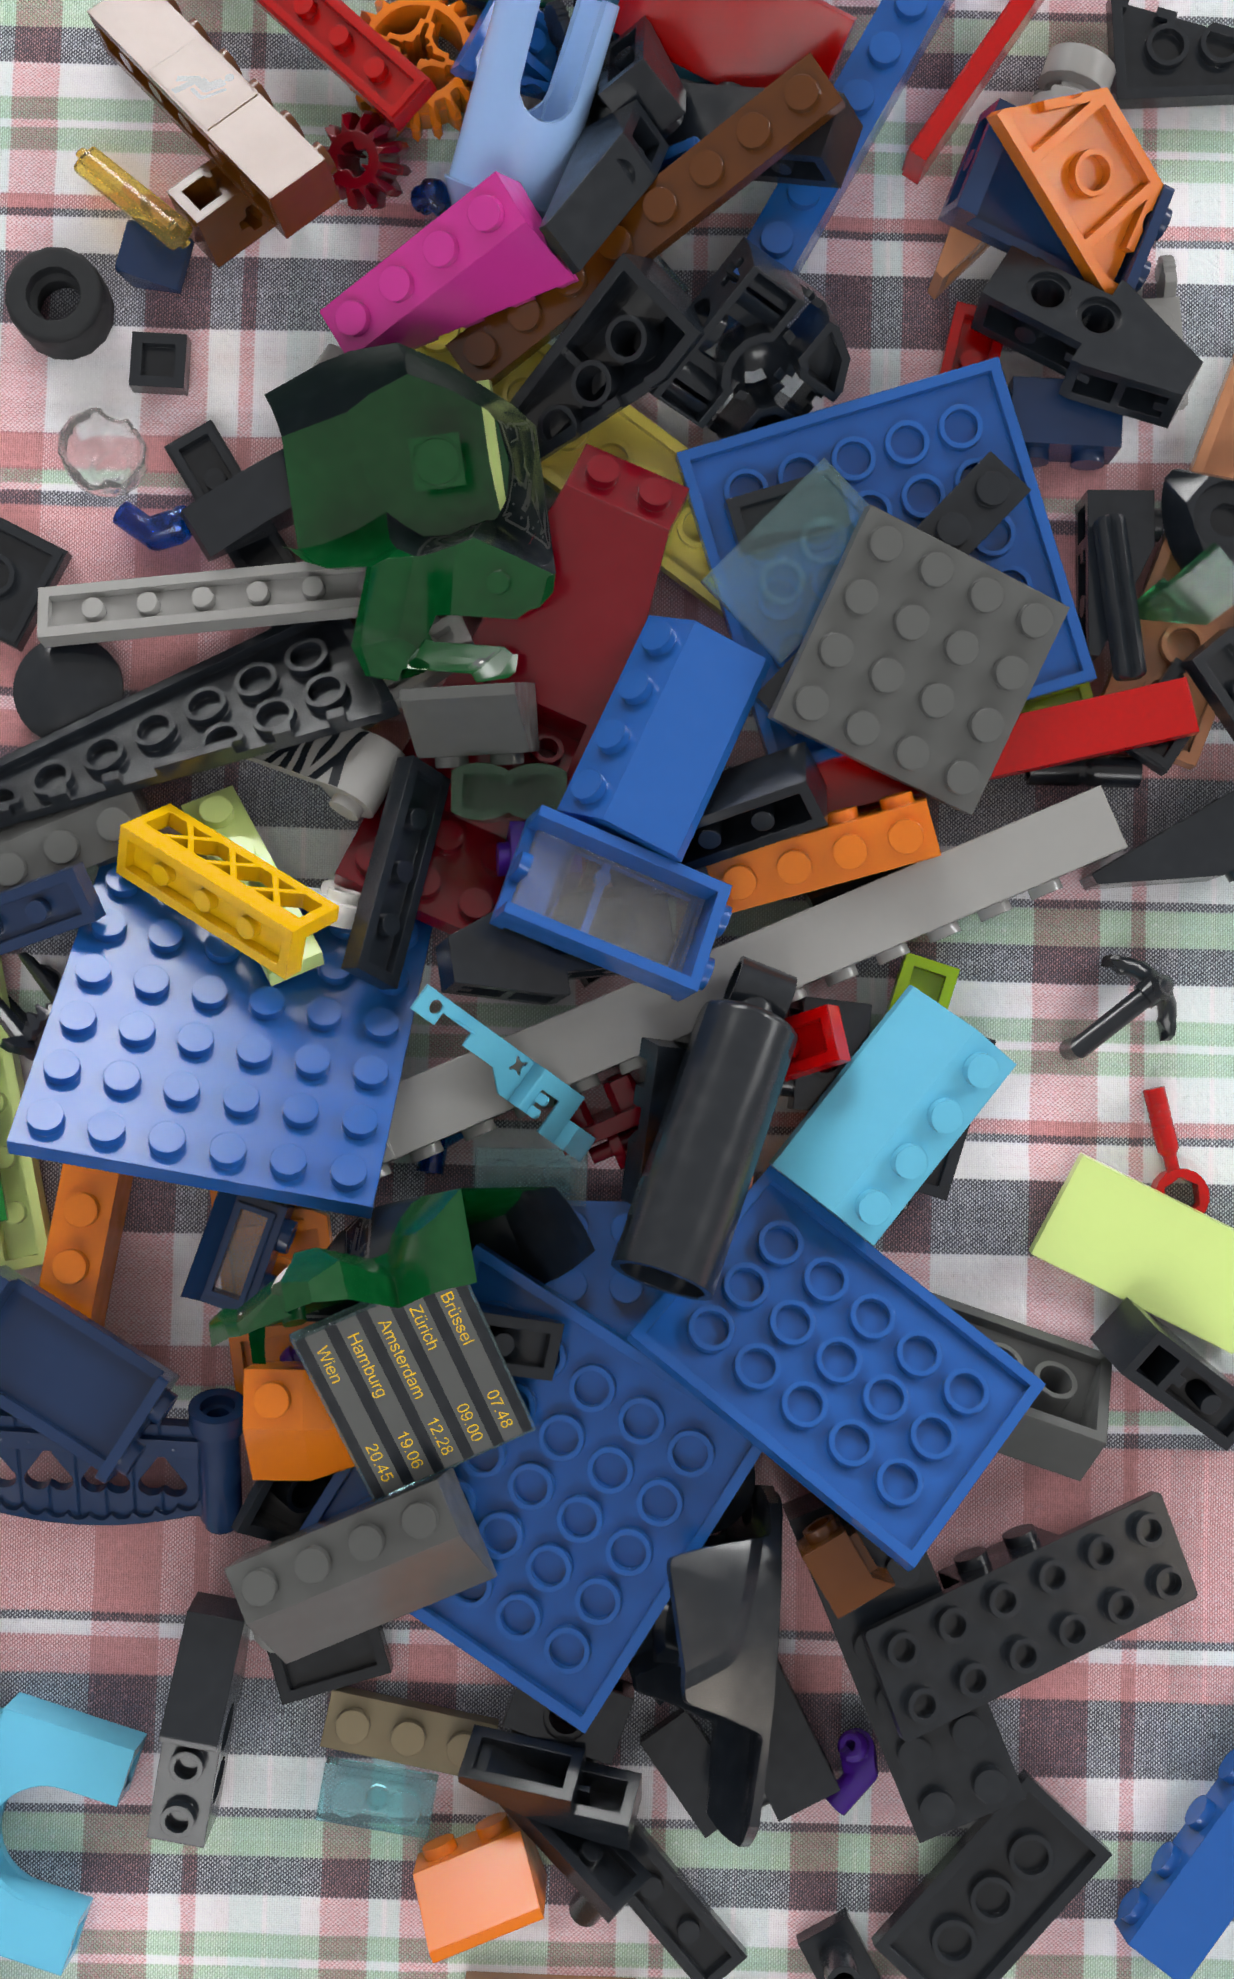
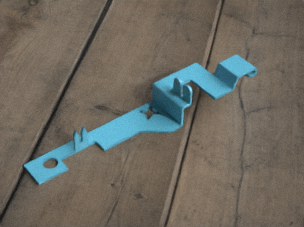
(520, 1089)

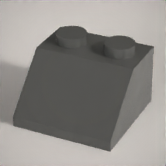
(472, 721)

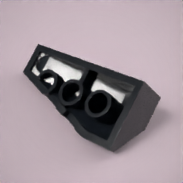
(610, 353)

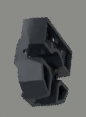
(763, 304)

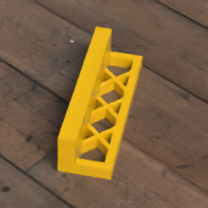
(211, 891)

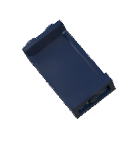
(999, 209)
(77, 1379)

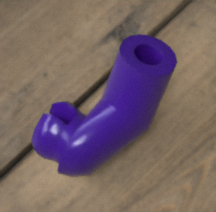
(858, 1767)

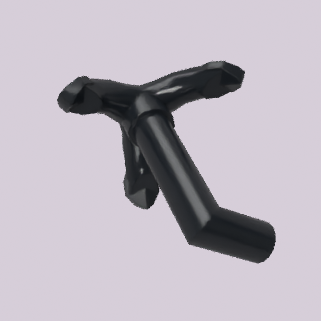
(1150, 991)

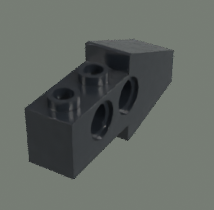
(1104, 344)
(507, 966)
(199, 1721)

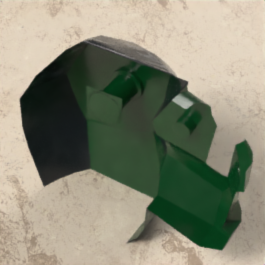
(400, 481)
(413, 1252)

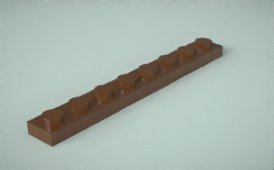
(667, 210)

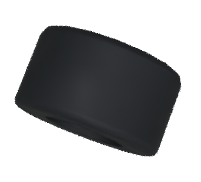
(50, 271)

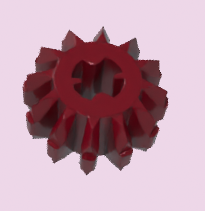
(383, 165)

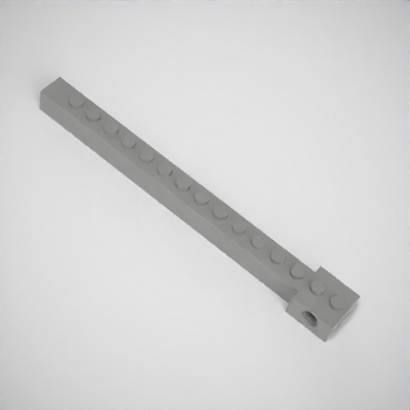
(807, 945)

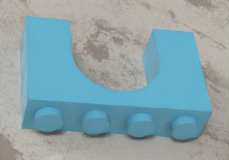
(66, 1751)

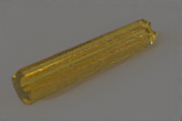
(133, 198)

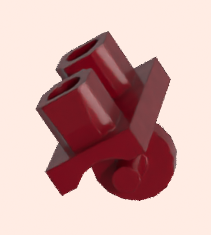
(610, 1121)

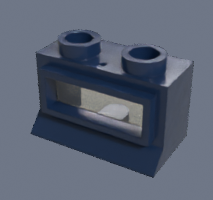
(239, 1249)

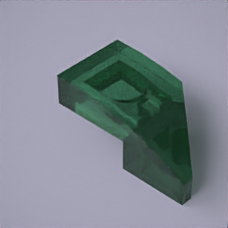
(1194, 594)

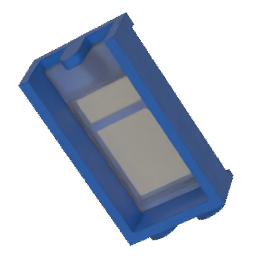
(613, 904)

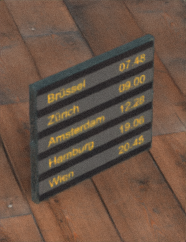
(413, 1386)

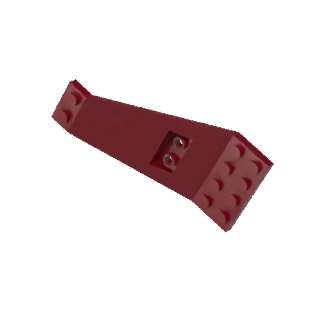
(607, 559)

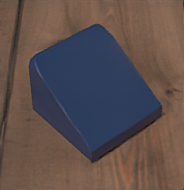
(150, 263)

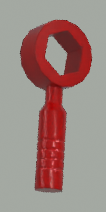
(1168, 1146)

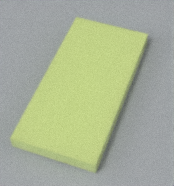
(1143, 1249)

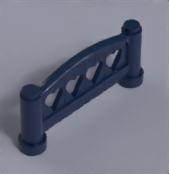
(200, 1449)

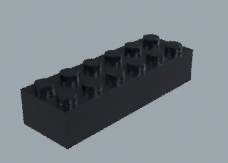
(950, 1771)

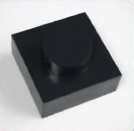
(160, 363)

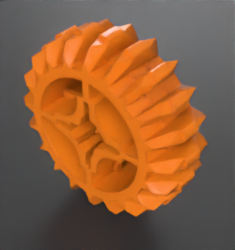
(414, 31)

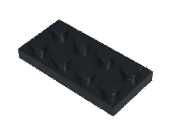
(993, 1891)

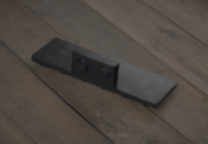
(1026, 1611)

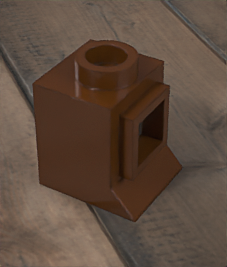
(842, 1565)

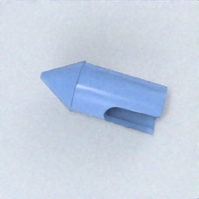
(536, 141)

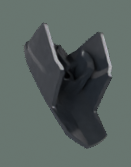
(720, 1654)

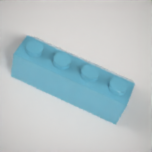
(892, 1113)

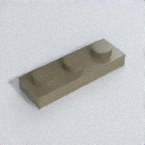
(399, 1729)

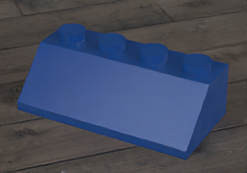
(665, 735)

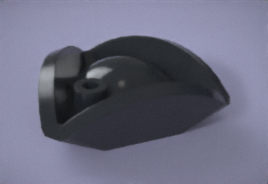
(1197, 514)

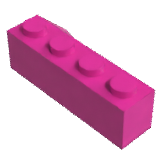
(452, 272)

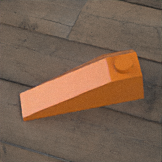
(288, 1426)

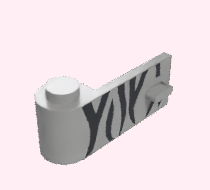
(349, 766)

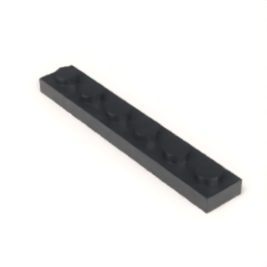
(959, 520)

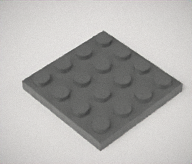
(918, 661)

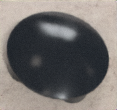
(65, 685)

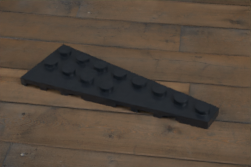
(231, 707)

